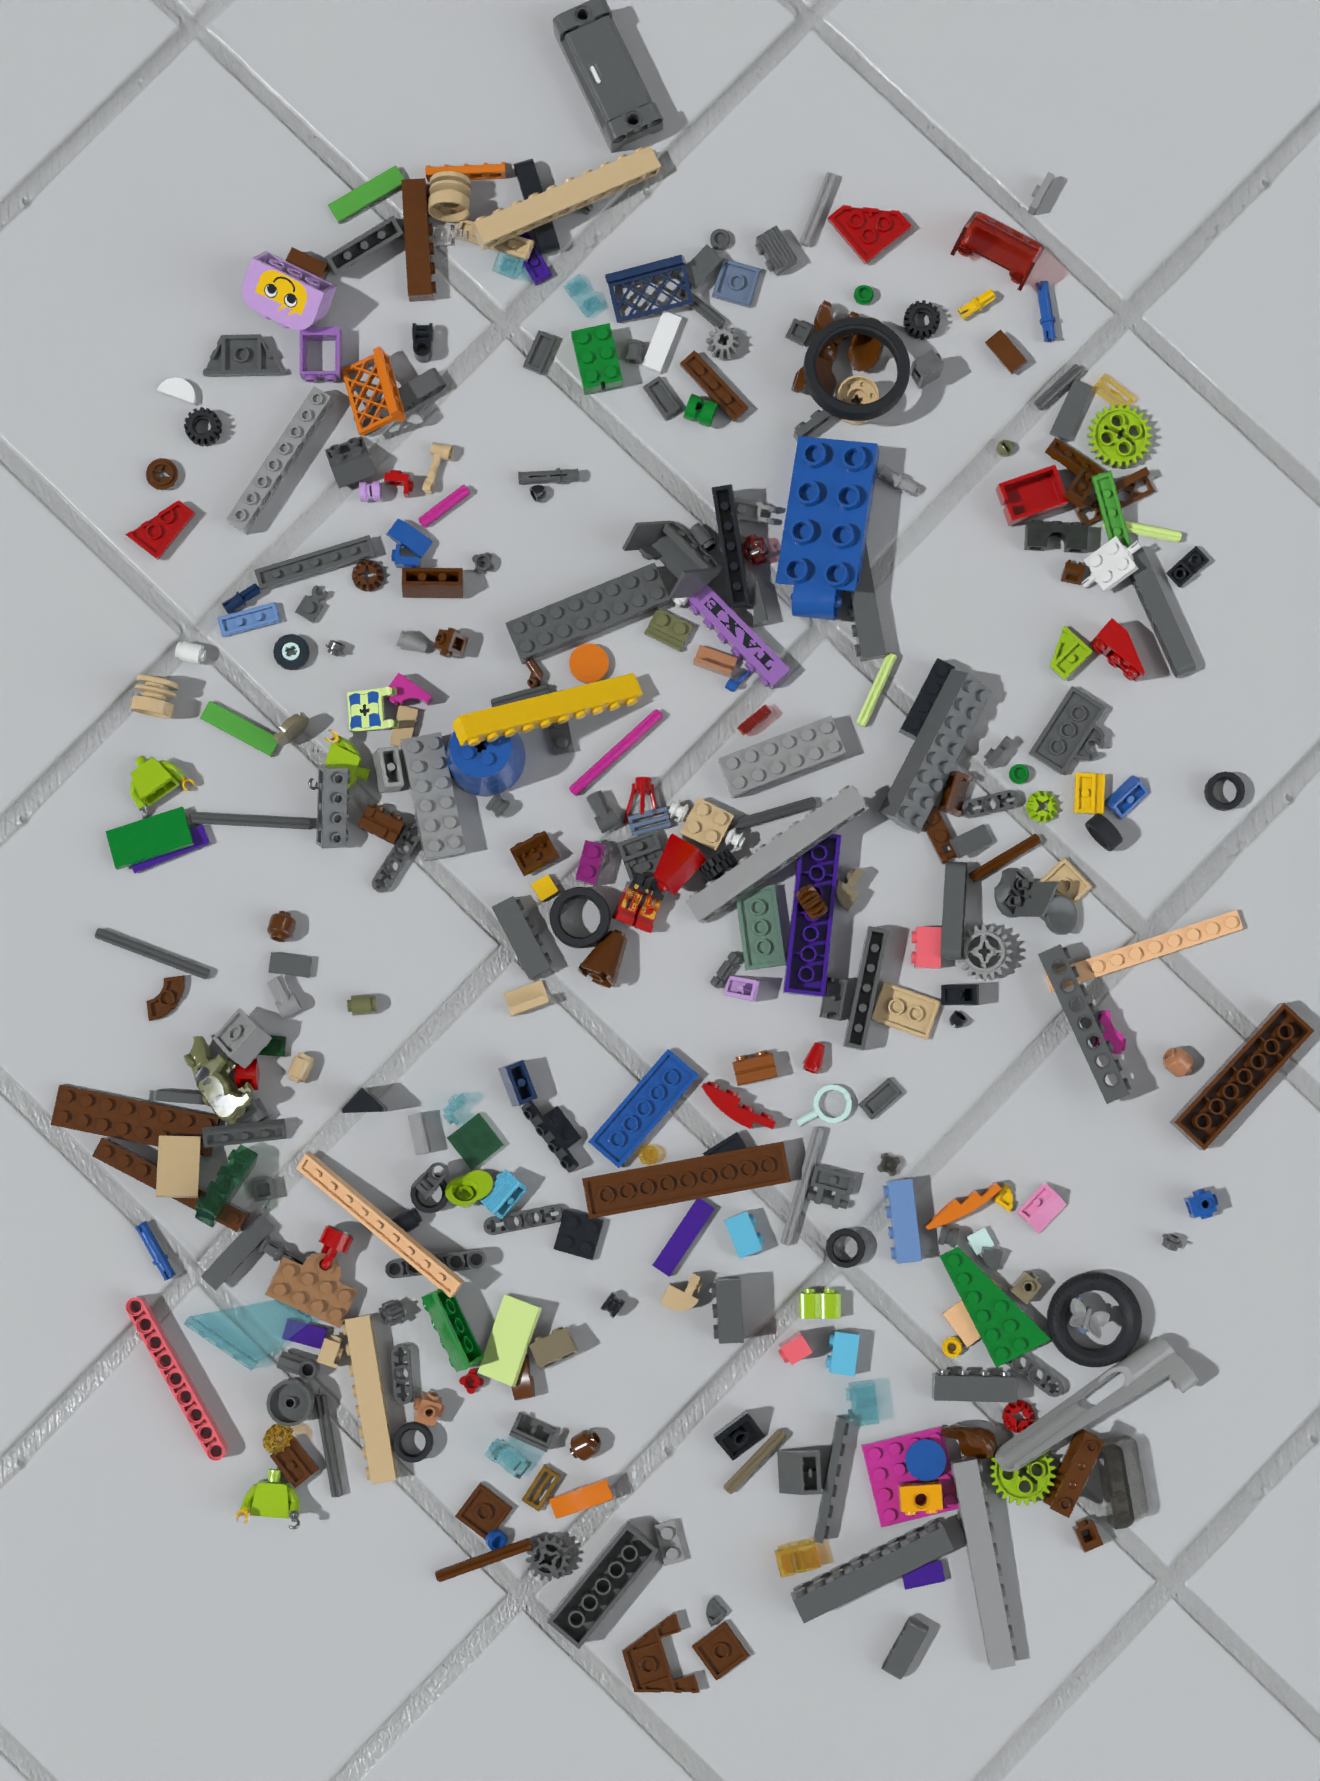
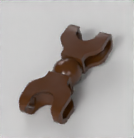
(826, 356)

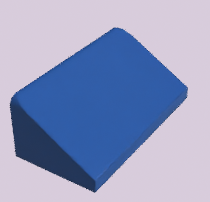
(1126, 797)

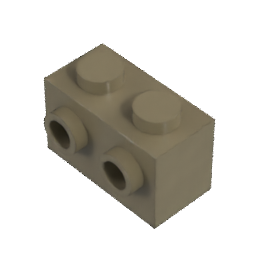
(553, 1348)

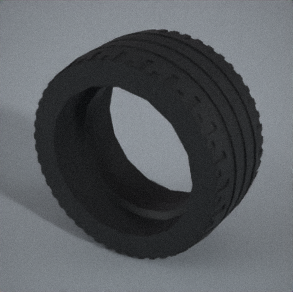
(564, 898)

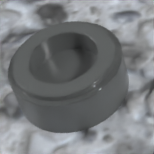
(720, 239)

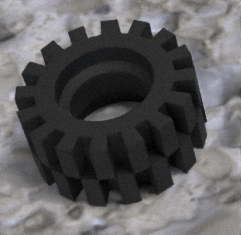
(924, 308)
(194, 418)
(717, 865)

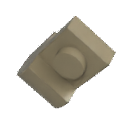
(844, 892)

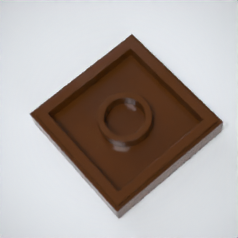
(483, 1511)
(720, 1650)

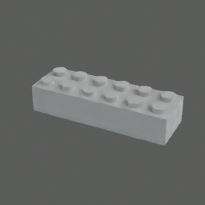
(781, 756)
(432, 796)

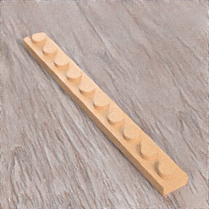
(1153, 947)
(380, 1224)

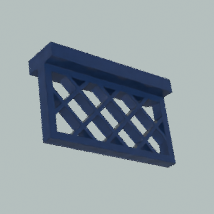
(645, 271)

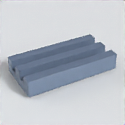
(650, 828)

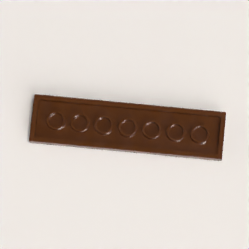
(127, 1117)

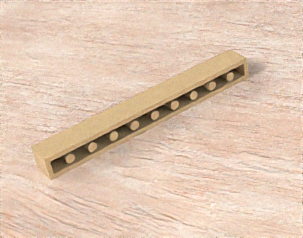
(566, 198)

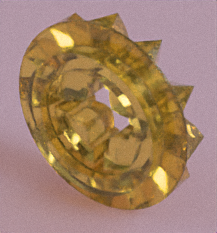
(273, 1445)

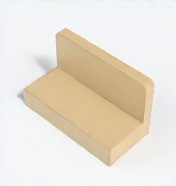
(526, 998)

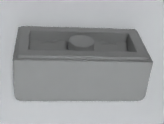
(419, 1133)

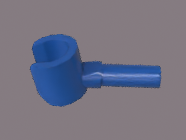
(732, 685)

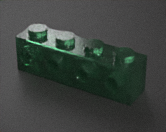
(226, 1185)

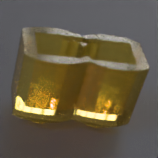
(797, 1558)

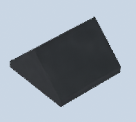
(364, 1102)
(739, 1435)

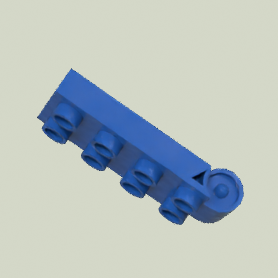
(826, 523)

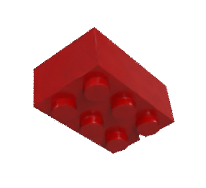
(1031, 495)

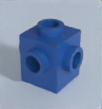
(1195, 1207)

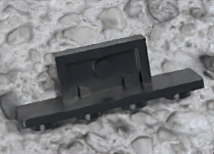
(556, 1132)

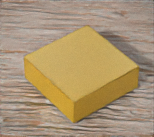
(544, 888)

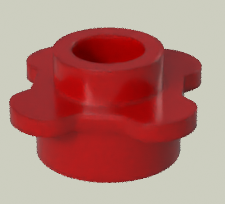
(465, 1380)

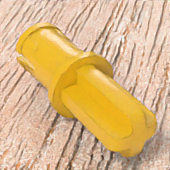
(977, 303)

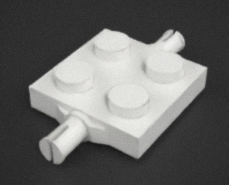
(1111, 564)

